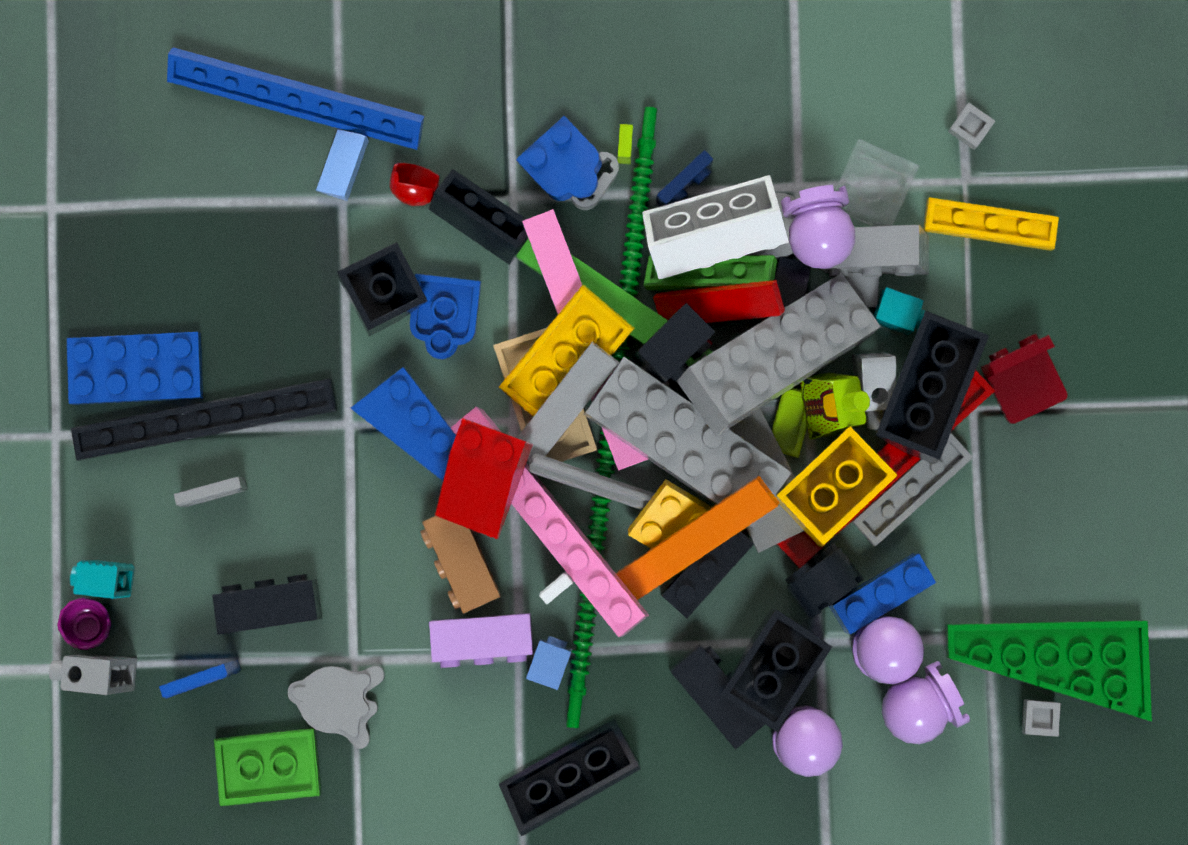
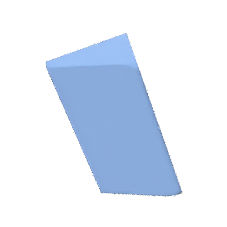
(342, 164)

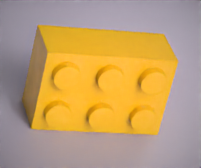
(835, 486)

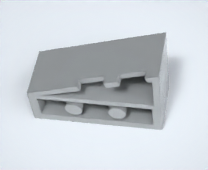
(886, 250)

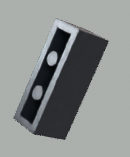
(479, 216)
(705, 574)
(266, 604)
(704, 682)

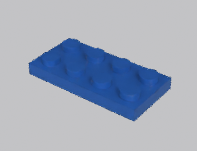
(134, 368)

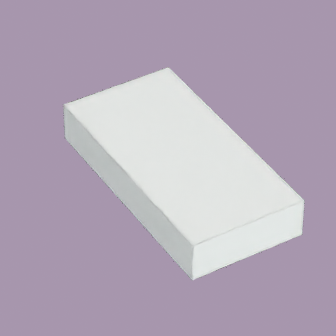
(556, 588)

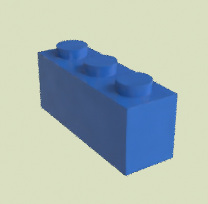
(882, 593)

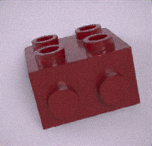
(1025, 379)

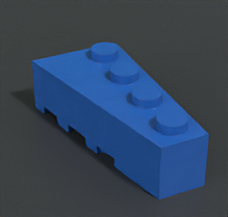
(409, 420)

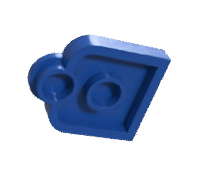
(563, 162)
(448, 315)

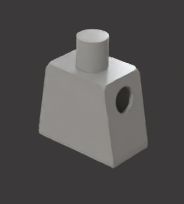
(874, 372)
(95, 673)

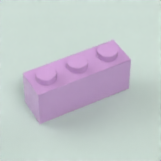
(481, 639)

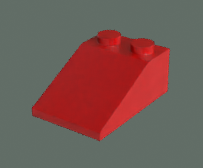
(481, 478)

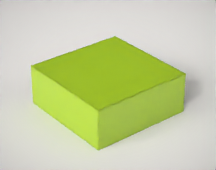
(625, 143)

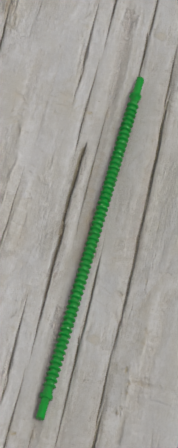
(646, 145)

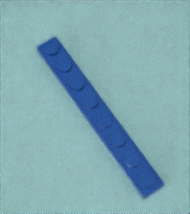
(294, 98)

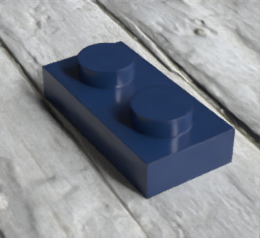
(695, 172)

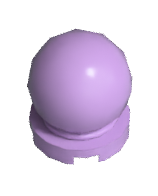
(820, 229)
(888, 650)
(922, 706)
(808, 742)

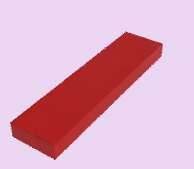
(724, 302)

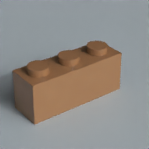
(461, 563)

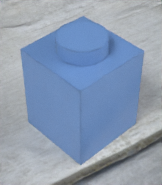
(549, 662)

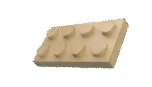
(578, 437)

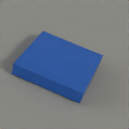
(200, 679)

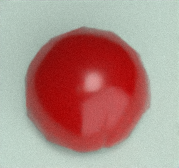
(413, 184)

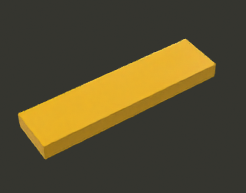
(991, 224)

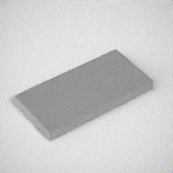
(776, 524)

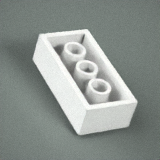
(714, 227)

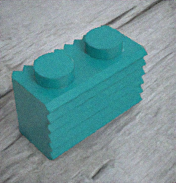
(102, 579)

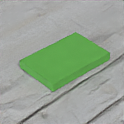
(267, 766)

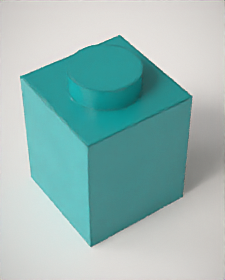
(899, 311)

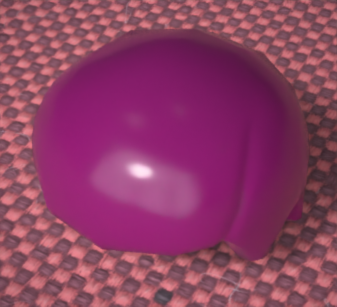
(84, 623)

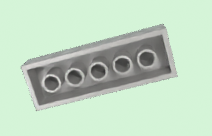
(777, 354)
(677, 437)

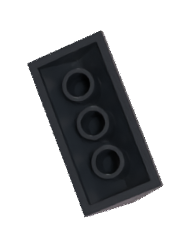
(569, 777)

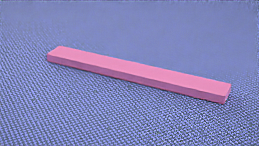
(562, 284)

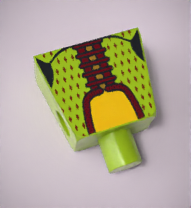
(833, 404)

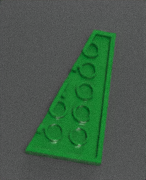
(1082, 659)

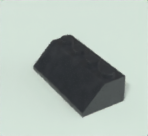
(931, 387)

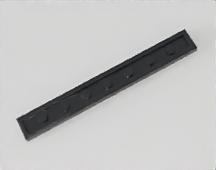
(203, 419)

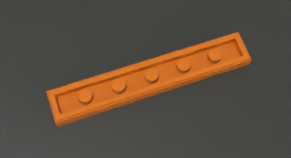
(698, 537)

